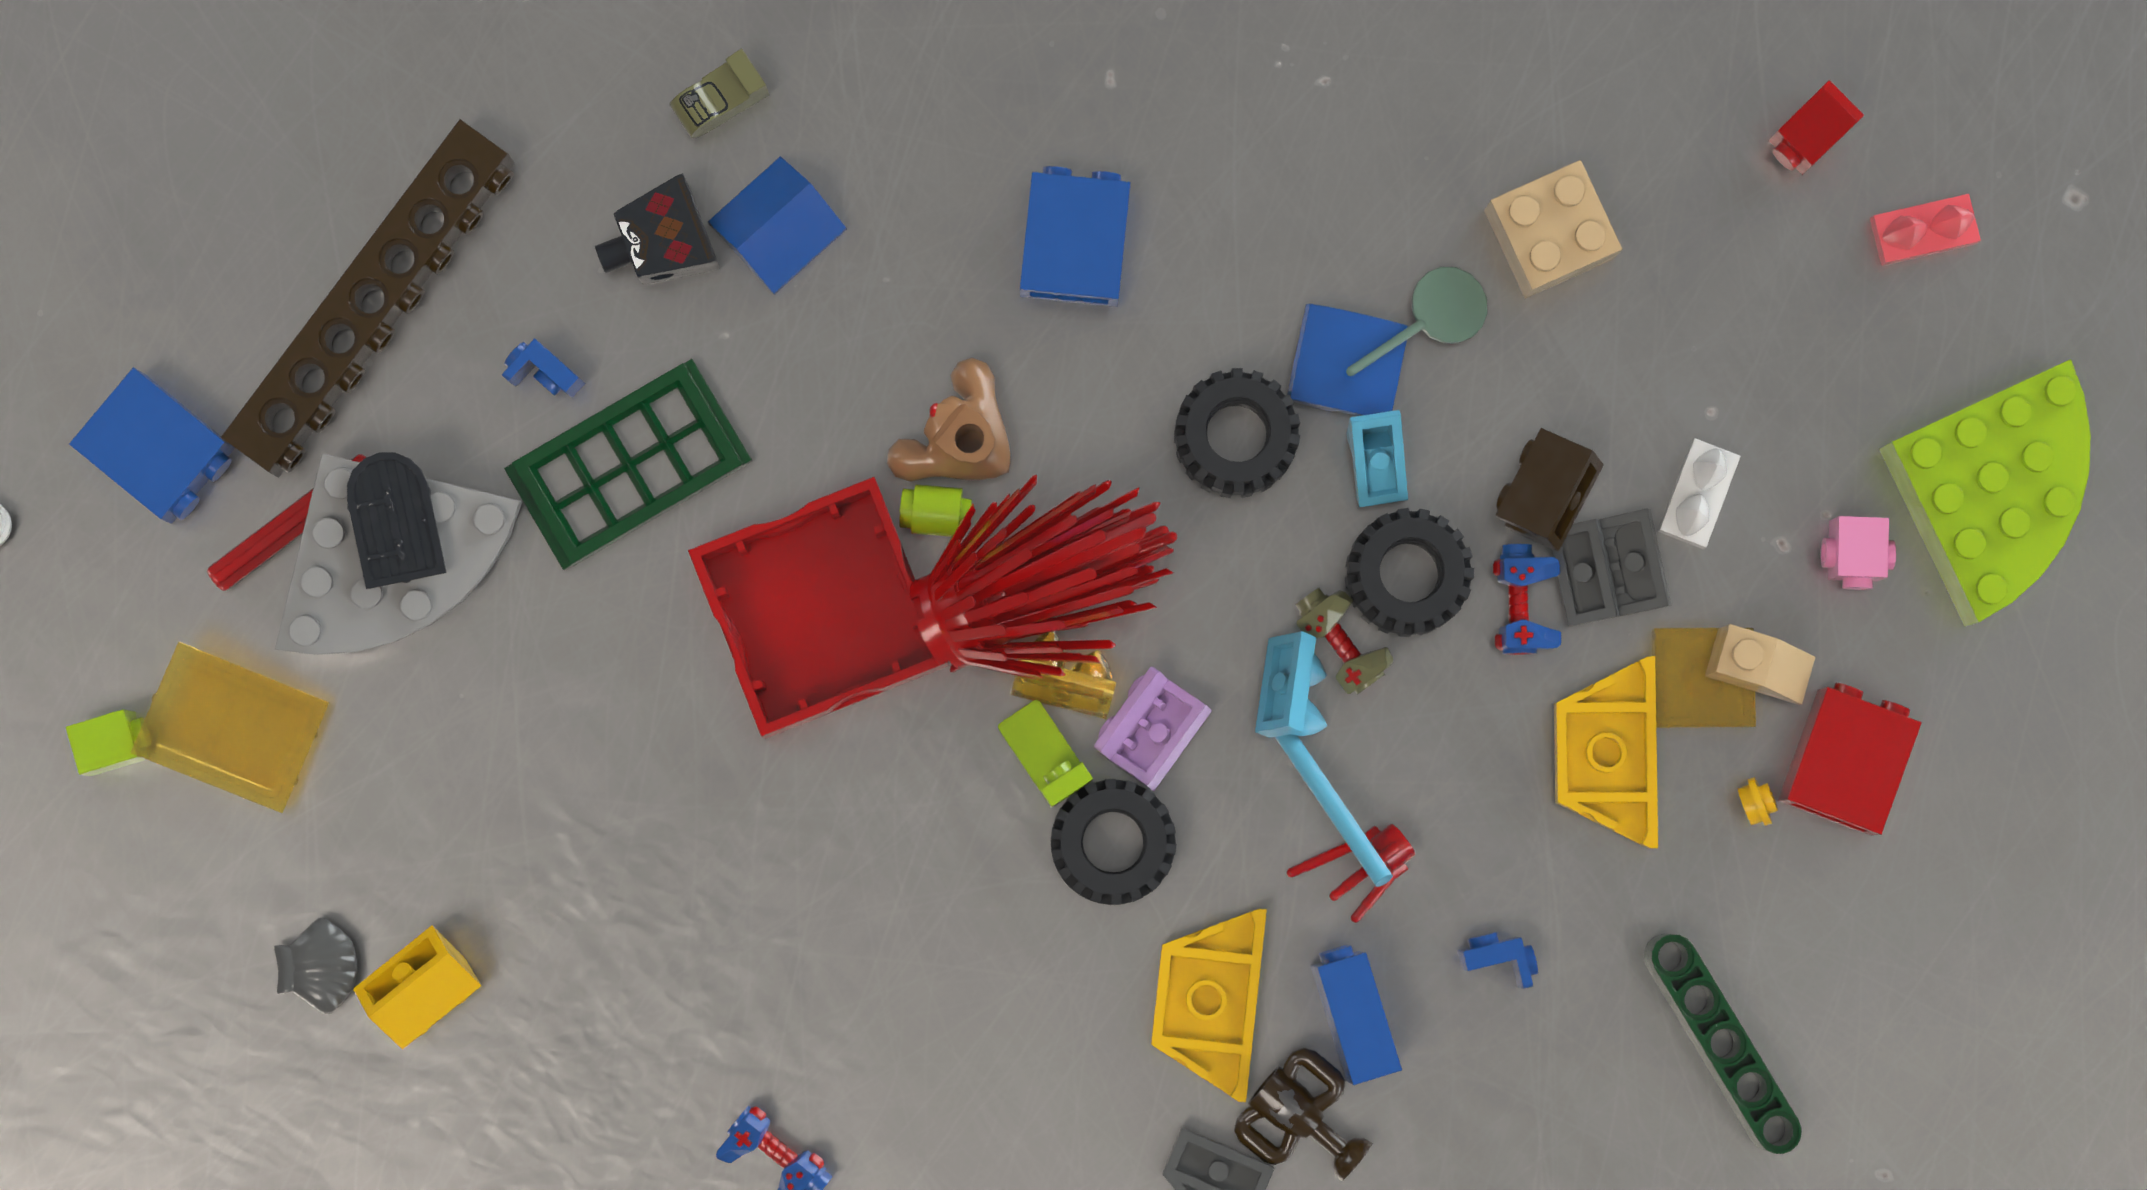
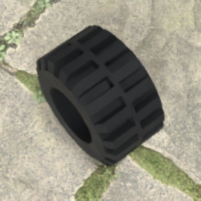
(1246, 391)
(1439, 542)
(1157, 834)

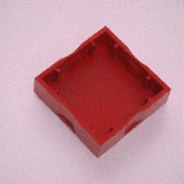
(816, 608)

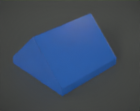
(777, 224)

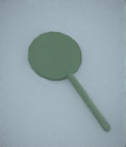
(1446, 307)

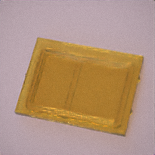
(229, 727)

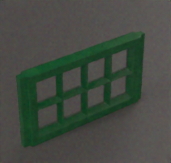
(548, 512)

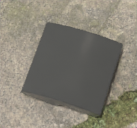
(1611, 568)

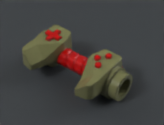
(1321, 618)

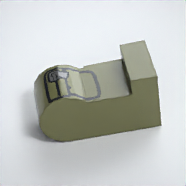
(719, 95)

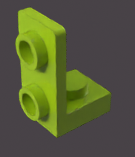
(1044, 753)

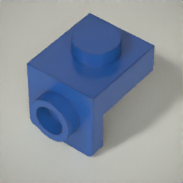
(1489, 951)

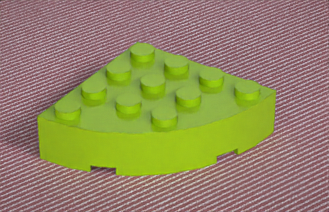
(1997, 487)

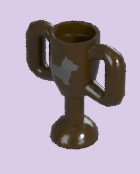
(1299, 1114)

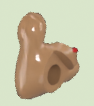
(963, 435)

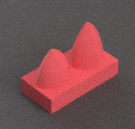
(1925, 229)

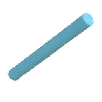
(1335, 809)

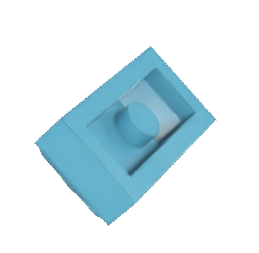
(1378, 458)

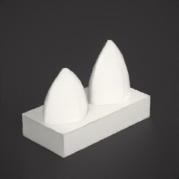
(1699, 493)

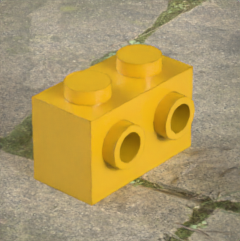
(417, 987)

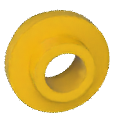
(1757, 802)

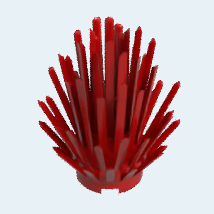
(1042, 571)

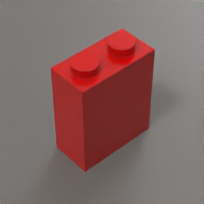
(1850, 759)

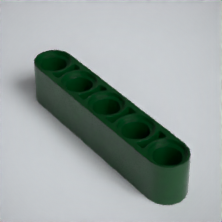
(1743, 1056)

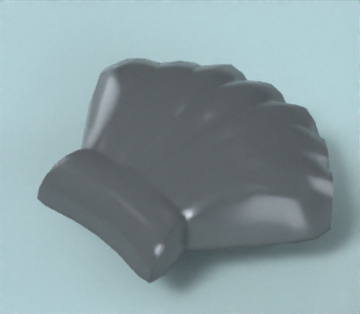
(318, 966)

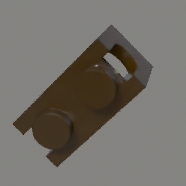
(1548, 489)

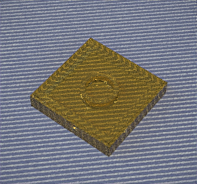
(1683, 691)

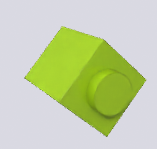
(105, 742)

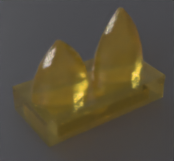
(1083, 689)

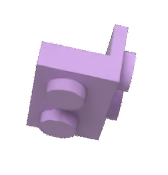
(1151, 728)

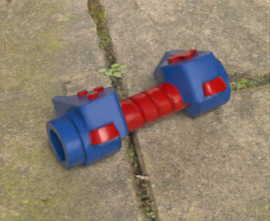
(1518, 570)
(751, 1132)

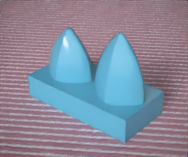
(1286, 681)

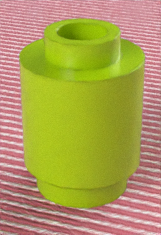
(932, 509)

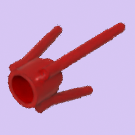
(1390, 846)

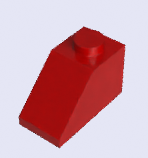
(1814, 128)

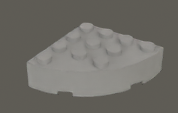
(327, 596)

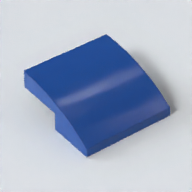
(1330, 344)

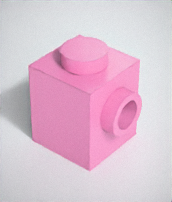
(1858, 551)

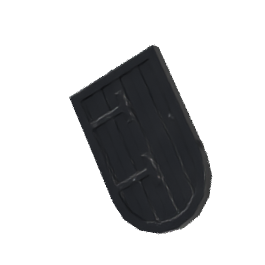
(393, 521)

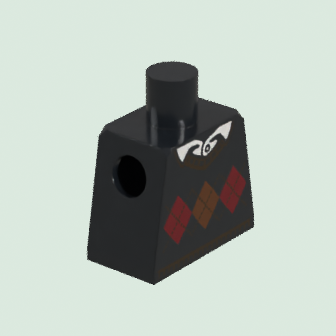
(660, 236)

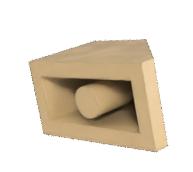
(1760, 663)

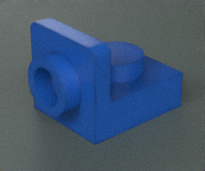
(551, 371)

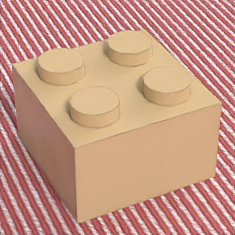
(1552, 229)

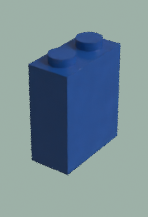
(1075, 237)
(153, 447)
(1355, 1015)

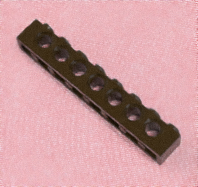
(342, 308)

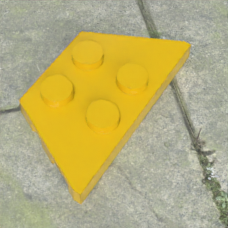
(1610, 753)
(1211, 1000)

